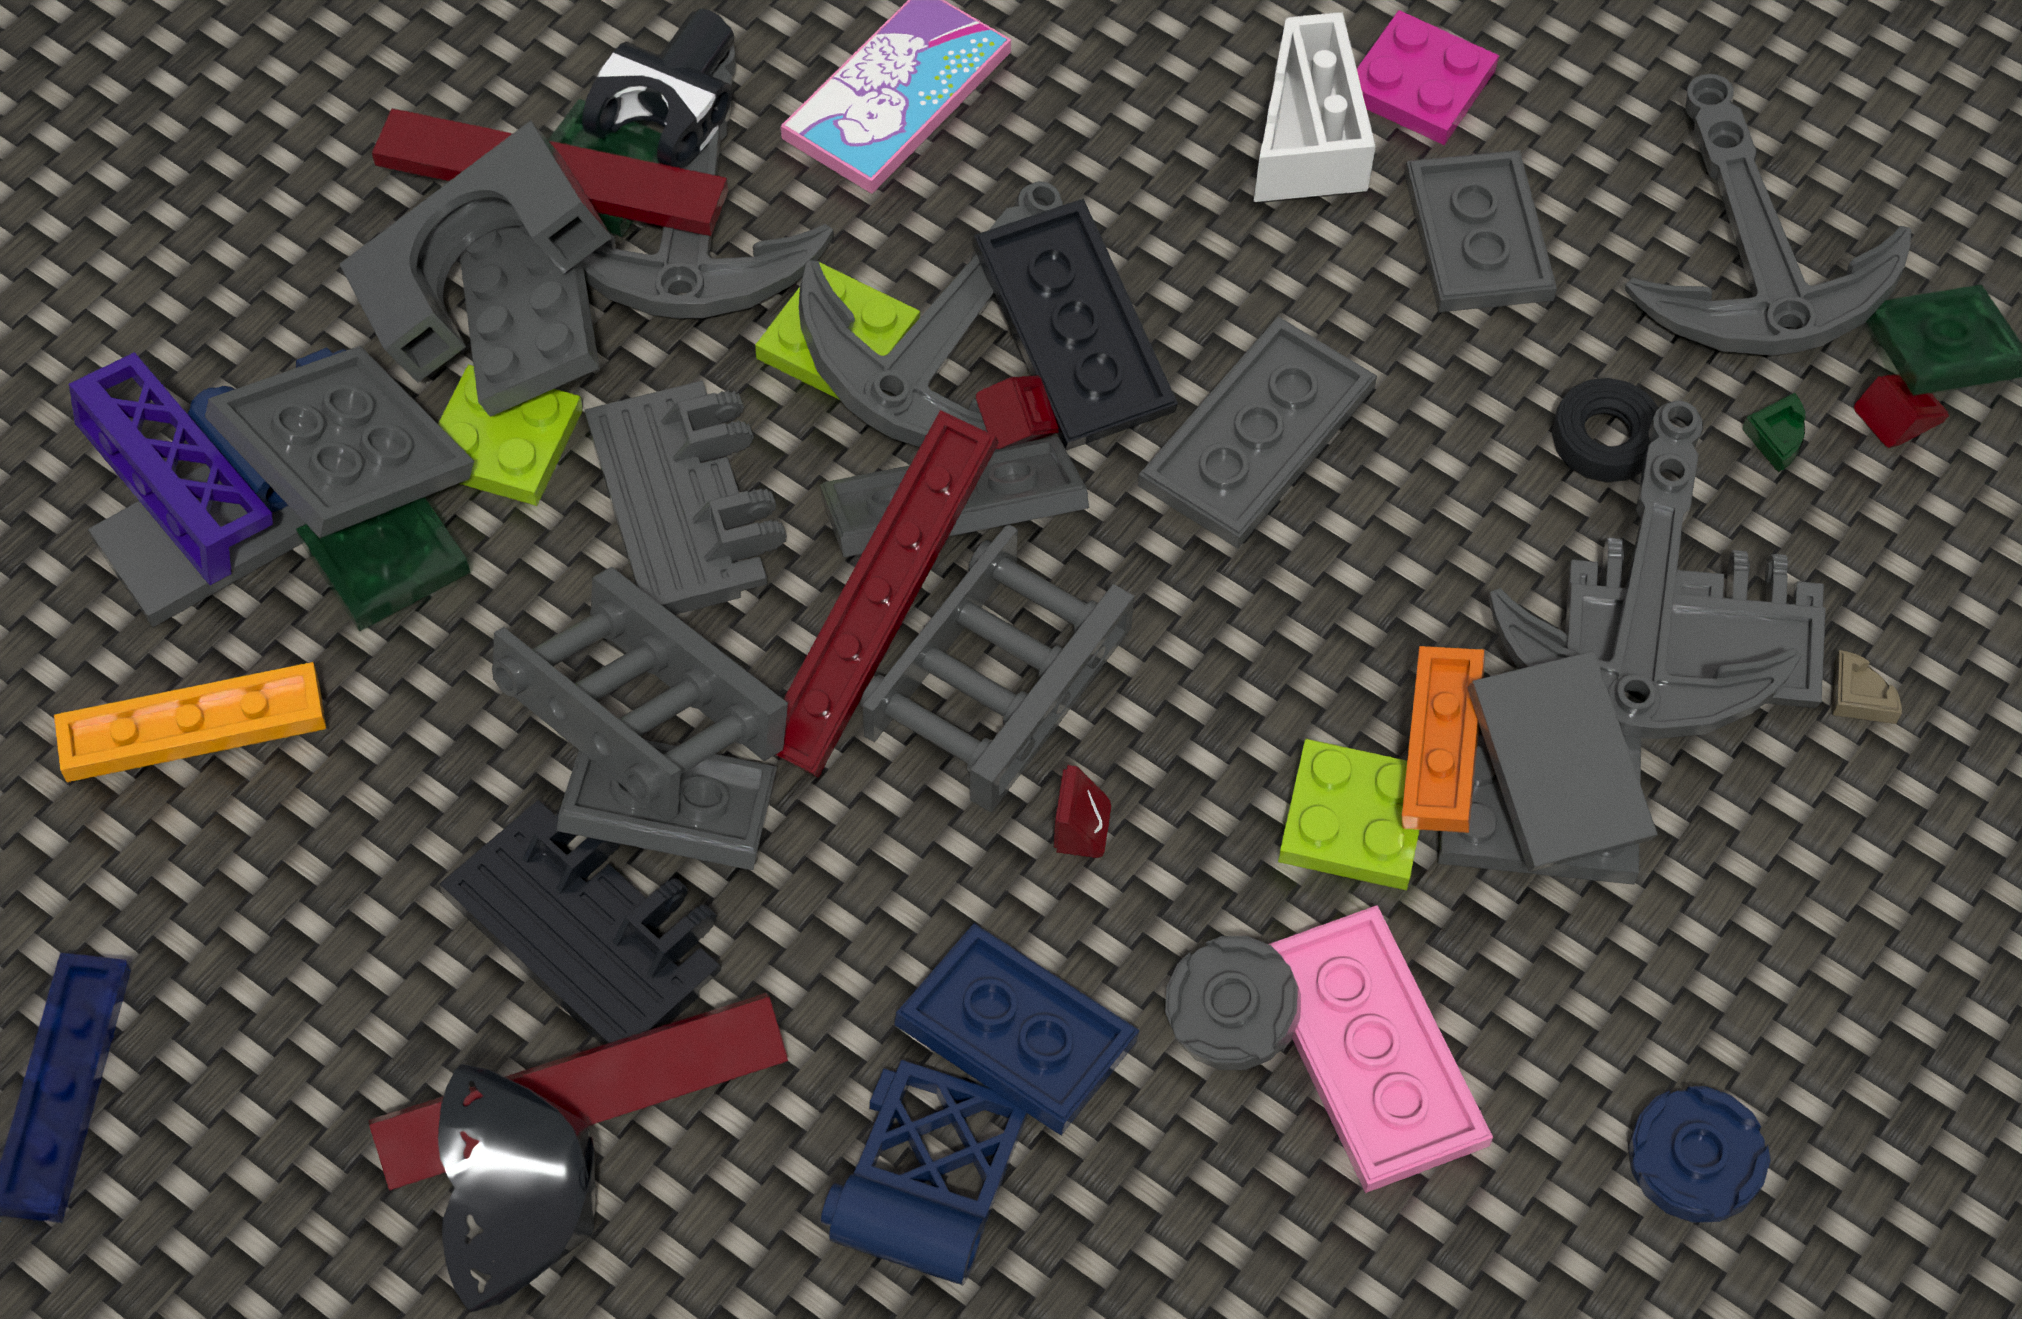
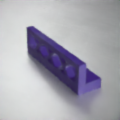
(153, 480)

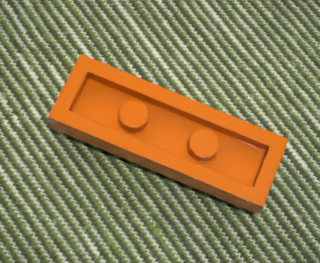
(1442, 741)

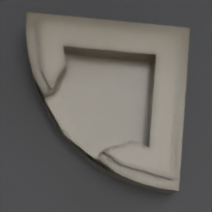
(1862, 692)

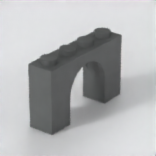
(405, 266)

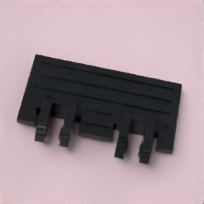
(583, 939)

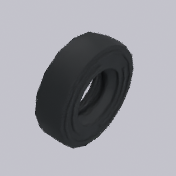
(1588, 456)

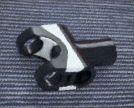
(666, 89)

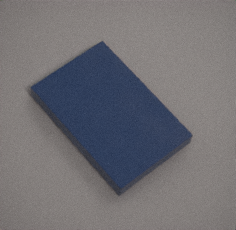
(1017, 1028)

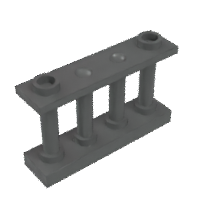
(655, 644)
(1027, 717)

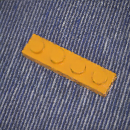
(189, 722)

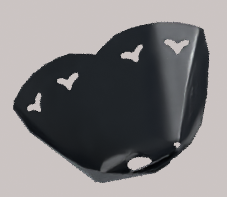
(522, 1184)

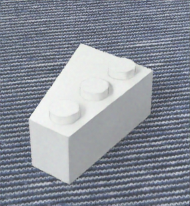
(1316, 117)

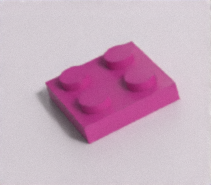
(1423, 76)

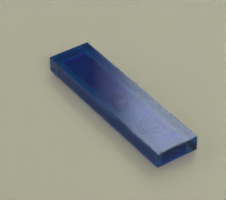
(61, 1086)

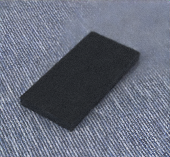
(1075, 323)

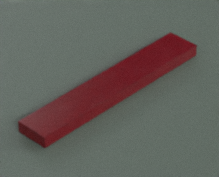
(610, 181)
(882, 589)
(604, 1080)

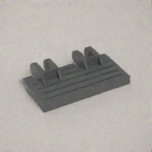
(674, 506)
(1706, 626)

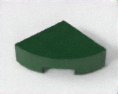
(1778, 430)

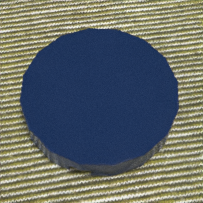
(1698, 1154)

